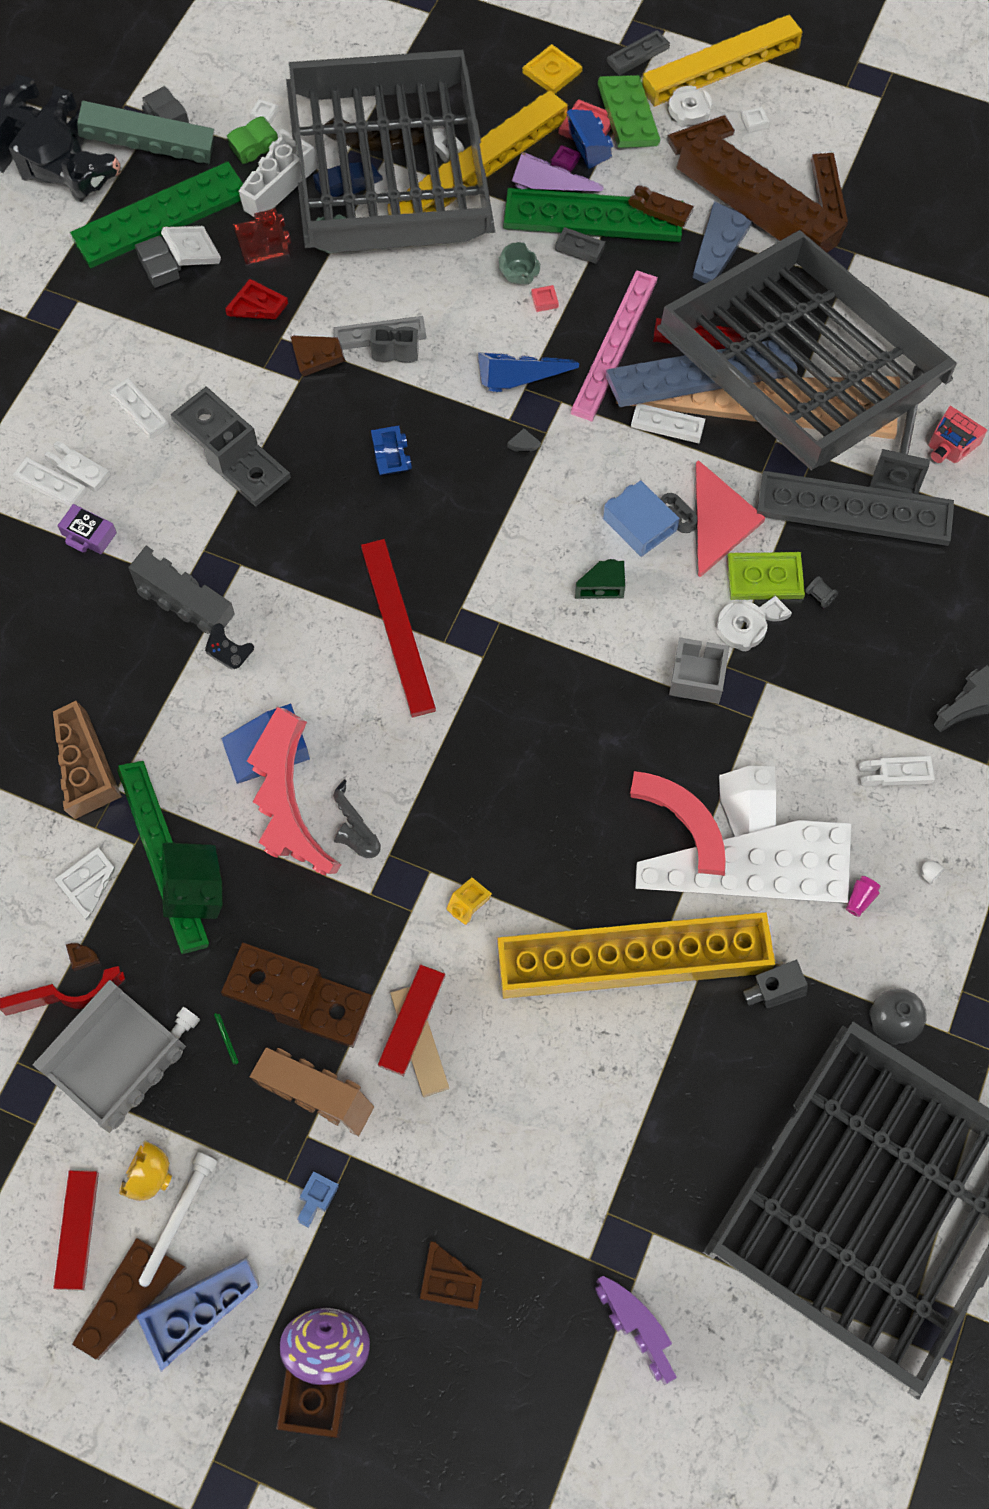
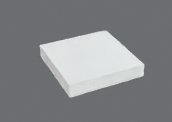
(191, 245)

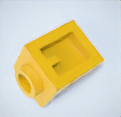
(467, 900)

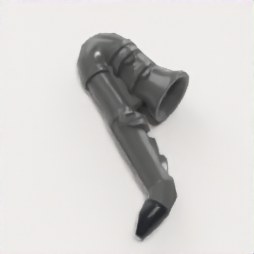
(360, 836)

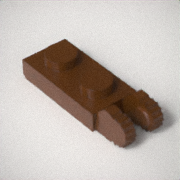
(661, 206)

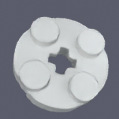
(689, 115)
(742, 638)

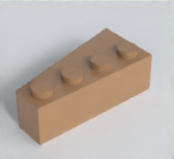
(84, 768)
(313, 1089)

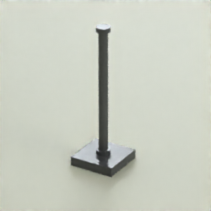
(897, 469)

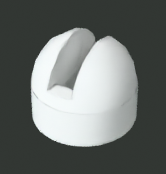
(931, 871)

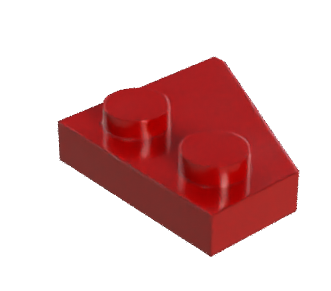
(256, 302)

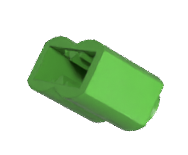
(252, 140)

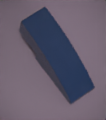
(357, 179)

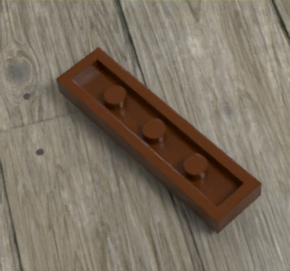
(828, 184)

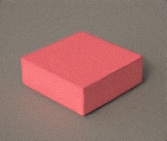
(545, 298)

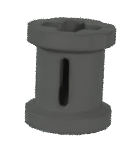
(821, 592)

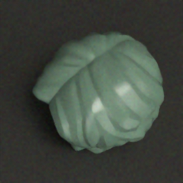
(519, 263)

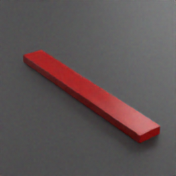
(398, 628)

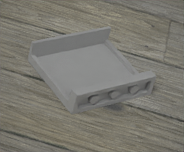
(110, 1056)

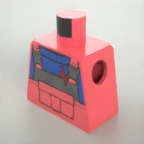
(955, 437)

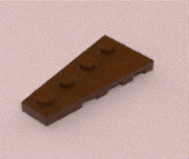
(124, 1300)

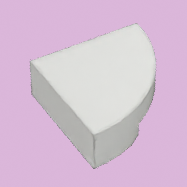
(775, 610)

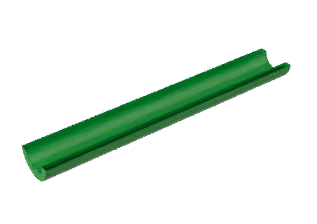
(225, 1037)

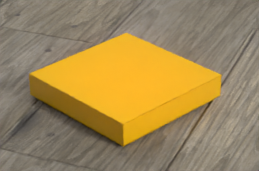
(552, 69)

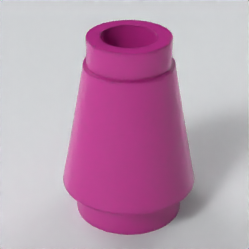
(863, 894)

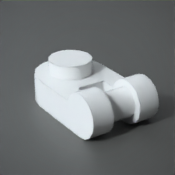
(440, 141)

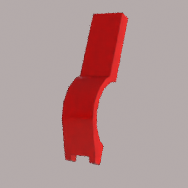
(50, 994)

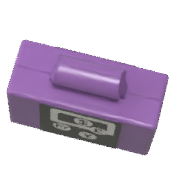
(86, 530)

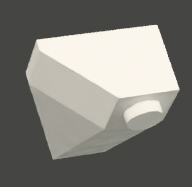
(749, 798)

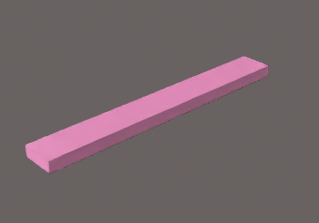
(614, 345)

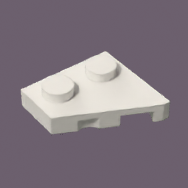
(86, 881)

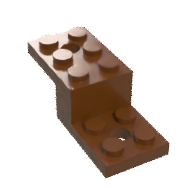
(297, 995)

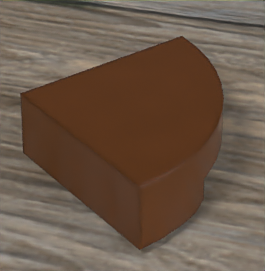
(81, 956)

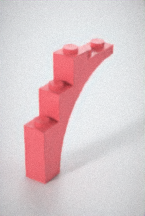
(286, 831)

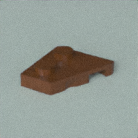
(316, 353)

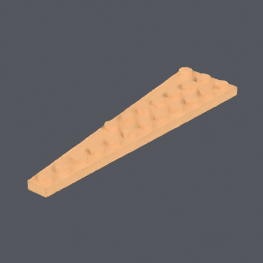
(721, 404)

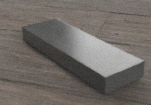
(638, 52)

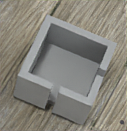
(698, 676)

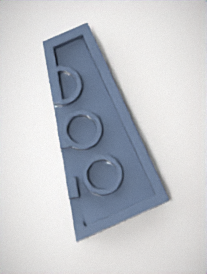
(721, 239)

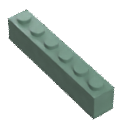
(145, 132)

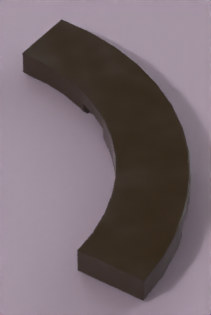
(374, 138)

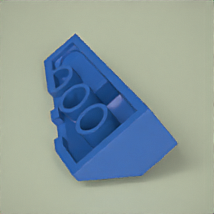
(505, 371)

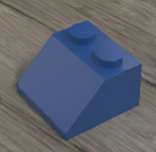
(589, 137)

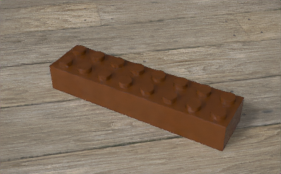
(757, 191)

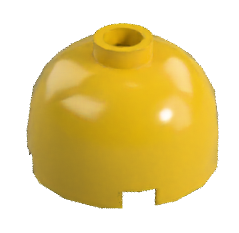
(146, 1173)

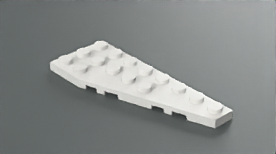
(778, 862)

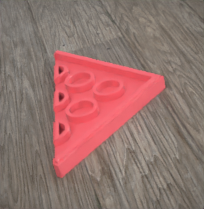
(722, 518)

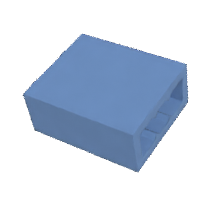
(640, 518)

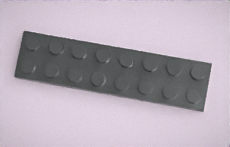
(856, 508)

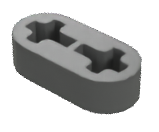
(682, 510)

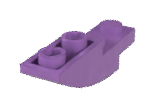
(632, 1315)

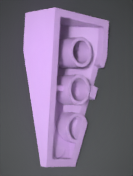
(538, 174)

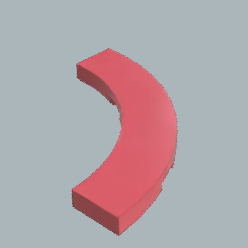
(692, 814)

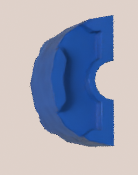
(389, 451)

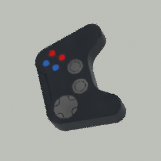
(225, 650)

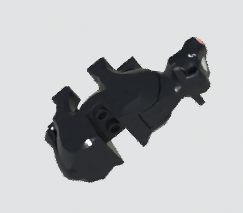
(46, 144)

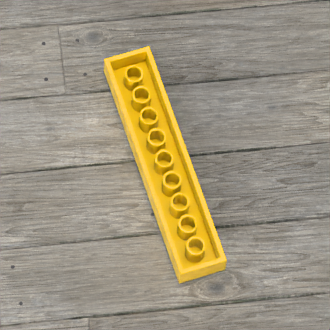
(635, 955)

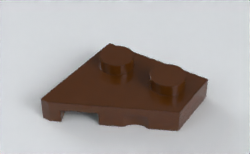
(449, 1281)

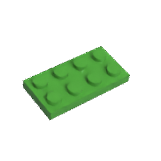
(628, 111)

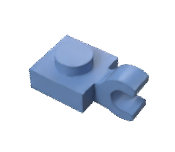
(317, 1195)

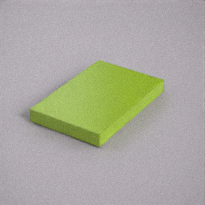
(765, 575)

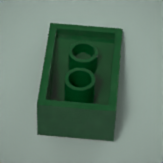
(191, 881)

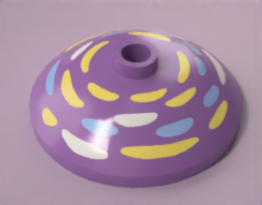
(324, 1346)

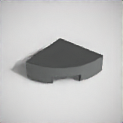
(523, 441)

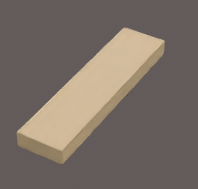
(425, 1057)

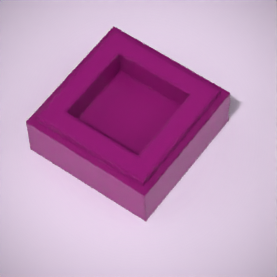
(565, 158)

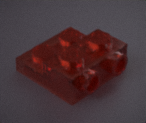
(263, 237)

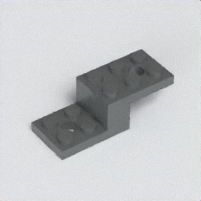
(230, 446)

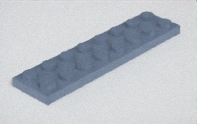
(681, 376)

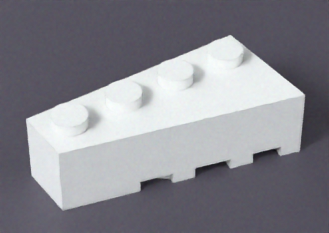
(276, 174)

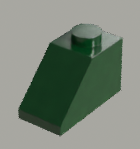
(602, 581)

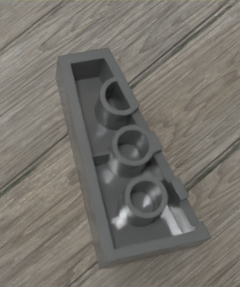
(179, 592)

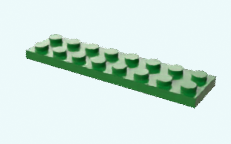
(584, 214)
(146, 218)

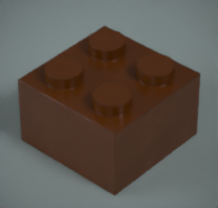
(312, 1407)

